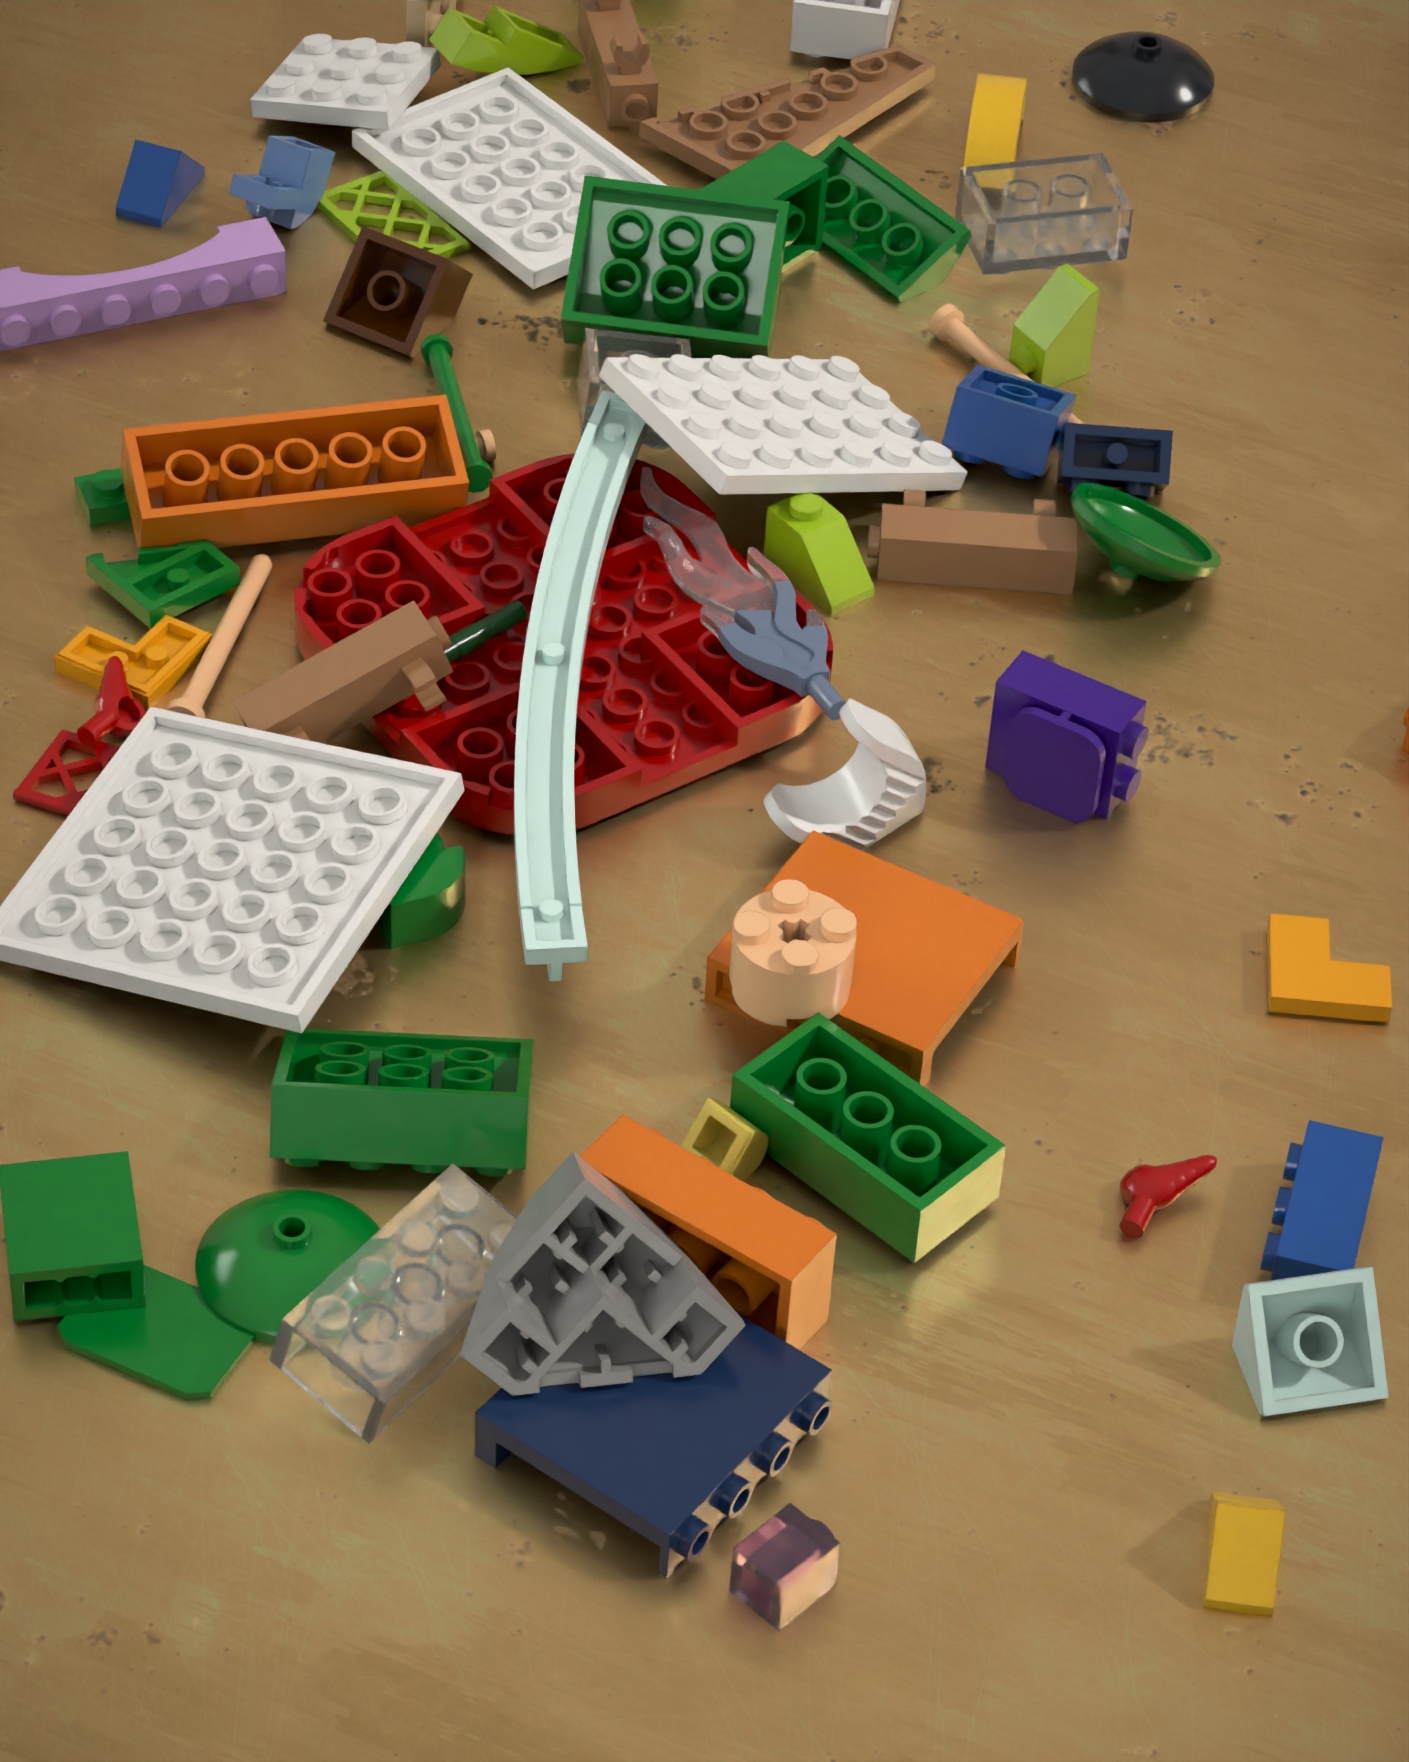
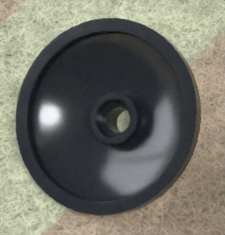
(1143, 77)

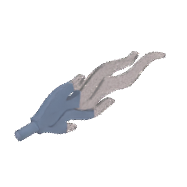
(744, 611)

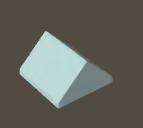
(1311, 1341)

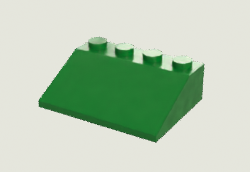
(676, 266)
(402, 1100)

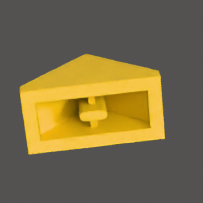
(1243, 1553)

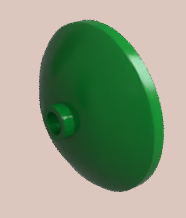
(1142, 536)
(274, 1253)

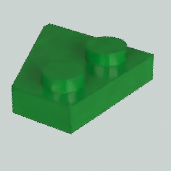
(165, 578)

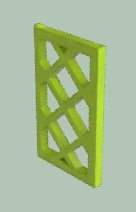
(360, 193)

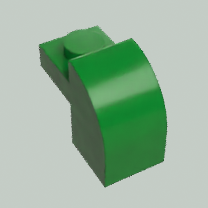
(429, 897)

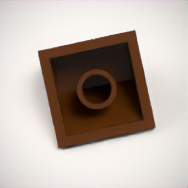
(396, 293)

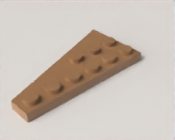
(800, 113)

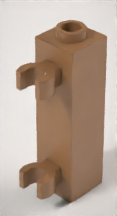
(618, 61)
(975, 547)
(353, 679)

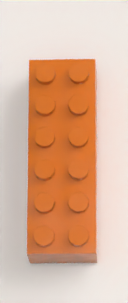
(293, 473)

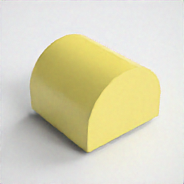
(726, 1140)

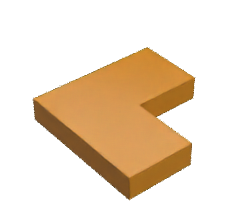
(150, 665)
(1311, 984)

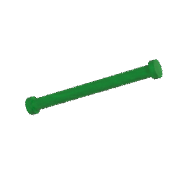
(438, 353)

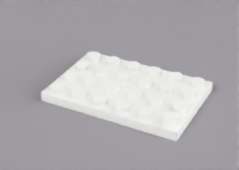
(500, 169)
(782, 424)

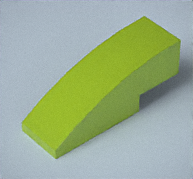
(502, 42)

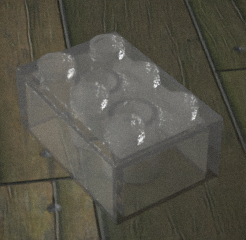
(1044, 213)

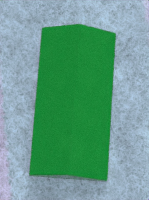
(886, 225)

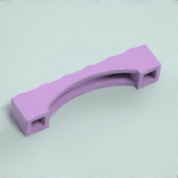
(230, 268)

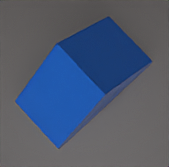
(156, 183)

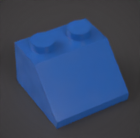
(1007, 422)

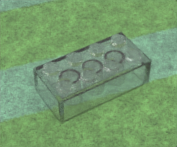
(396, 1306)

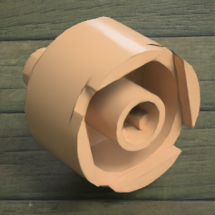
(792, 954)

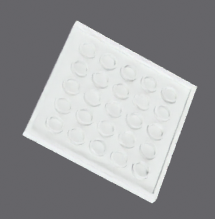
(225, 867)

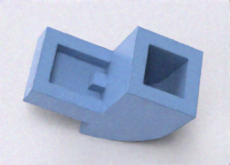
(287, 183)

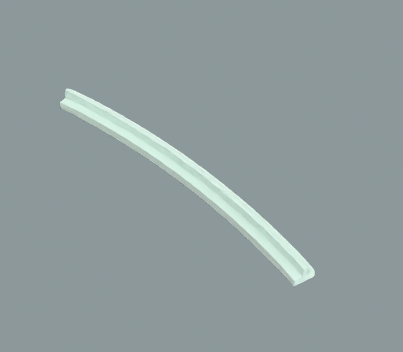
(550, 686)

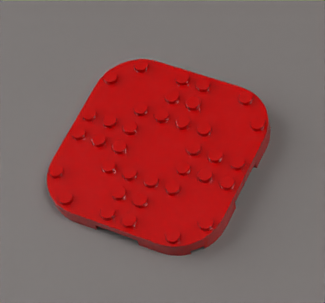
(654, 682)

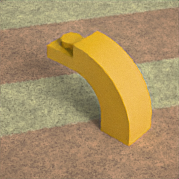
(995, 120)

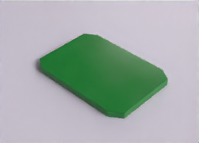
(168, 1344)

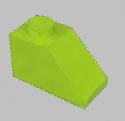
(1057, 329)
(817, 551)

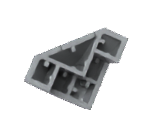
(592, 1294)

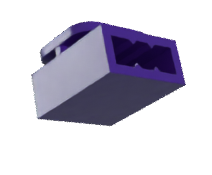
(1065, 739)

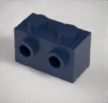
(1115, 458)

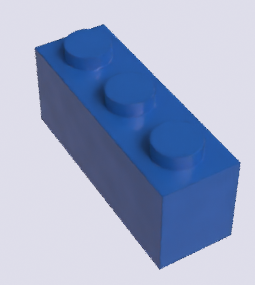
(1326, 1204)

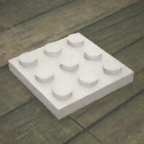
(346, 82)

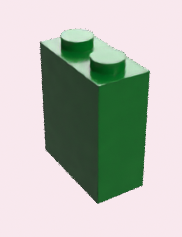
(72, 1236)

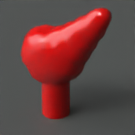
(115, 707)
(1156, 1187)

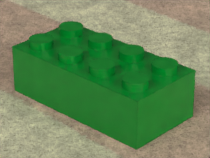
(869, 1136)

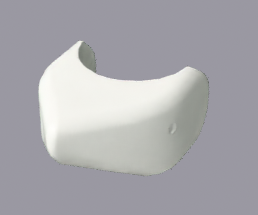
(867, 796)

